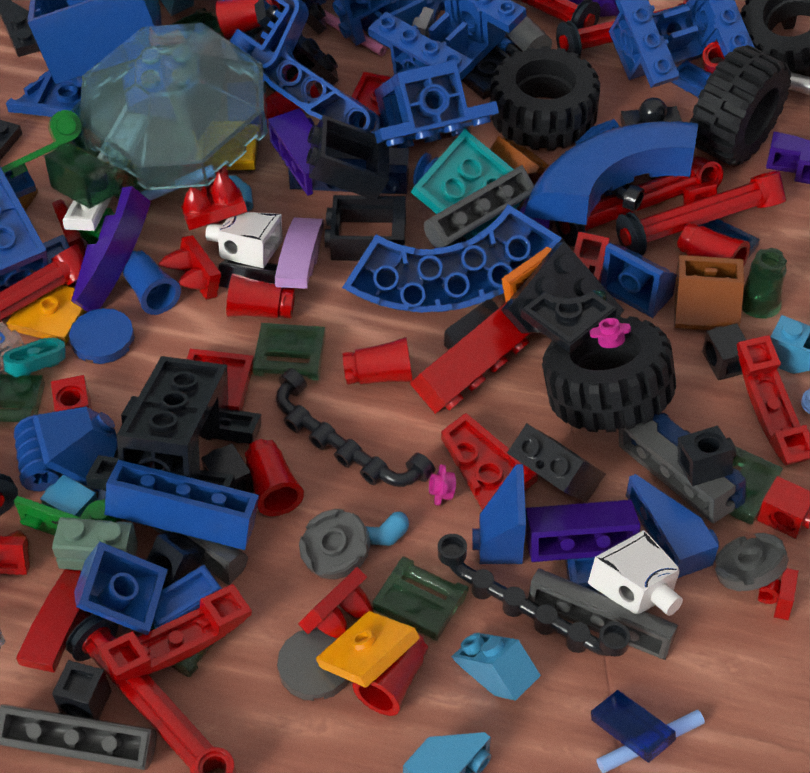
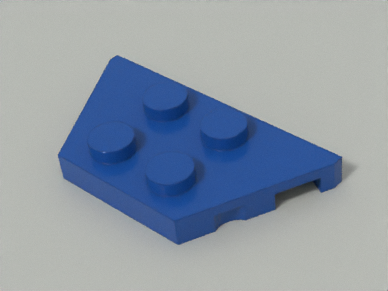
(46, 97)

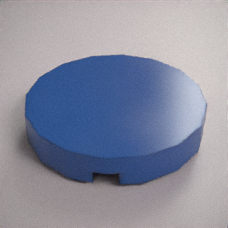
(101, 335)

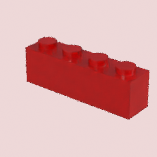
(468, 360)

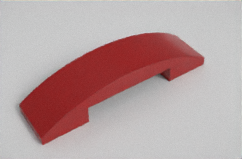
(771, 401)
(178, 639)

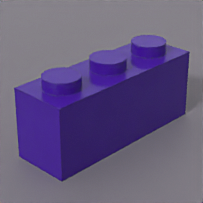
(578, 529)

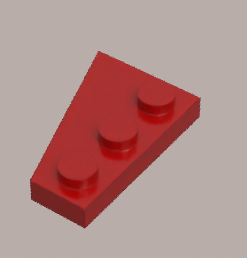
(481, 458)

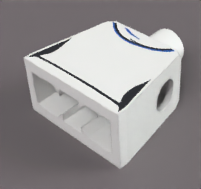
(247, 237)
(637, 575)

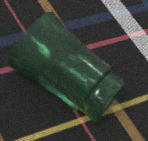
(765, 284)

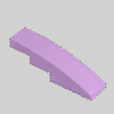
(299, 253)

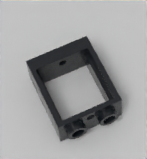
(352, 141)
(362, 209)
(556, 463)

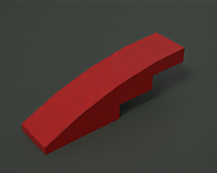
(53, 625)

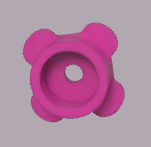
(610, 332)
(442, 485)

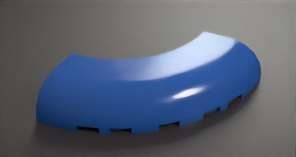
(607, 161)
(448, 275)

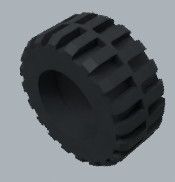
(763, 16)
(551, 75)
(740, 104)
(612, 385)

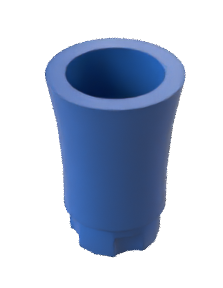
(152, 286)

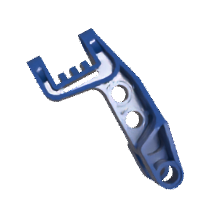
(278, 59)

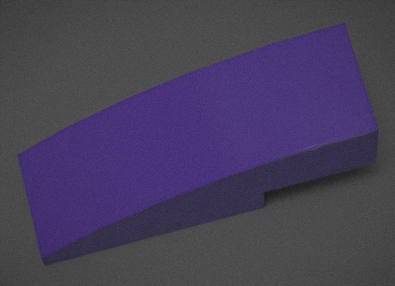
(790, 155)

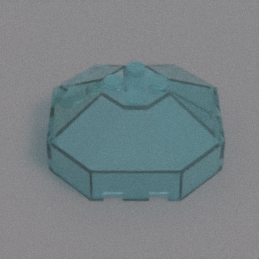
(174, 105)

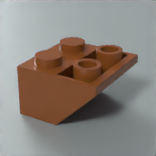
(708, 292)

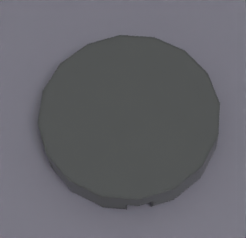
(334, 544)
(751, 562)
(300, 669)

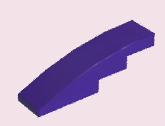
(108, 257)

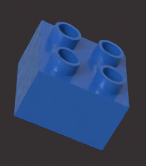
(83, 32)

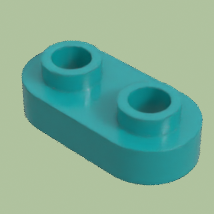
(34, 356)

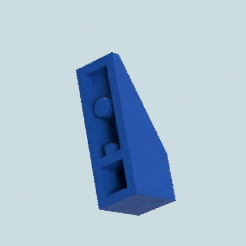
(673, 527)

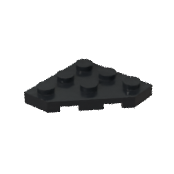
(560, 275)

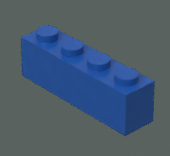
(181, 504)

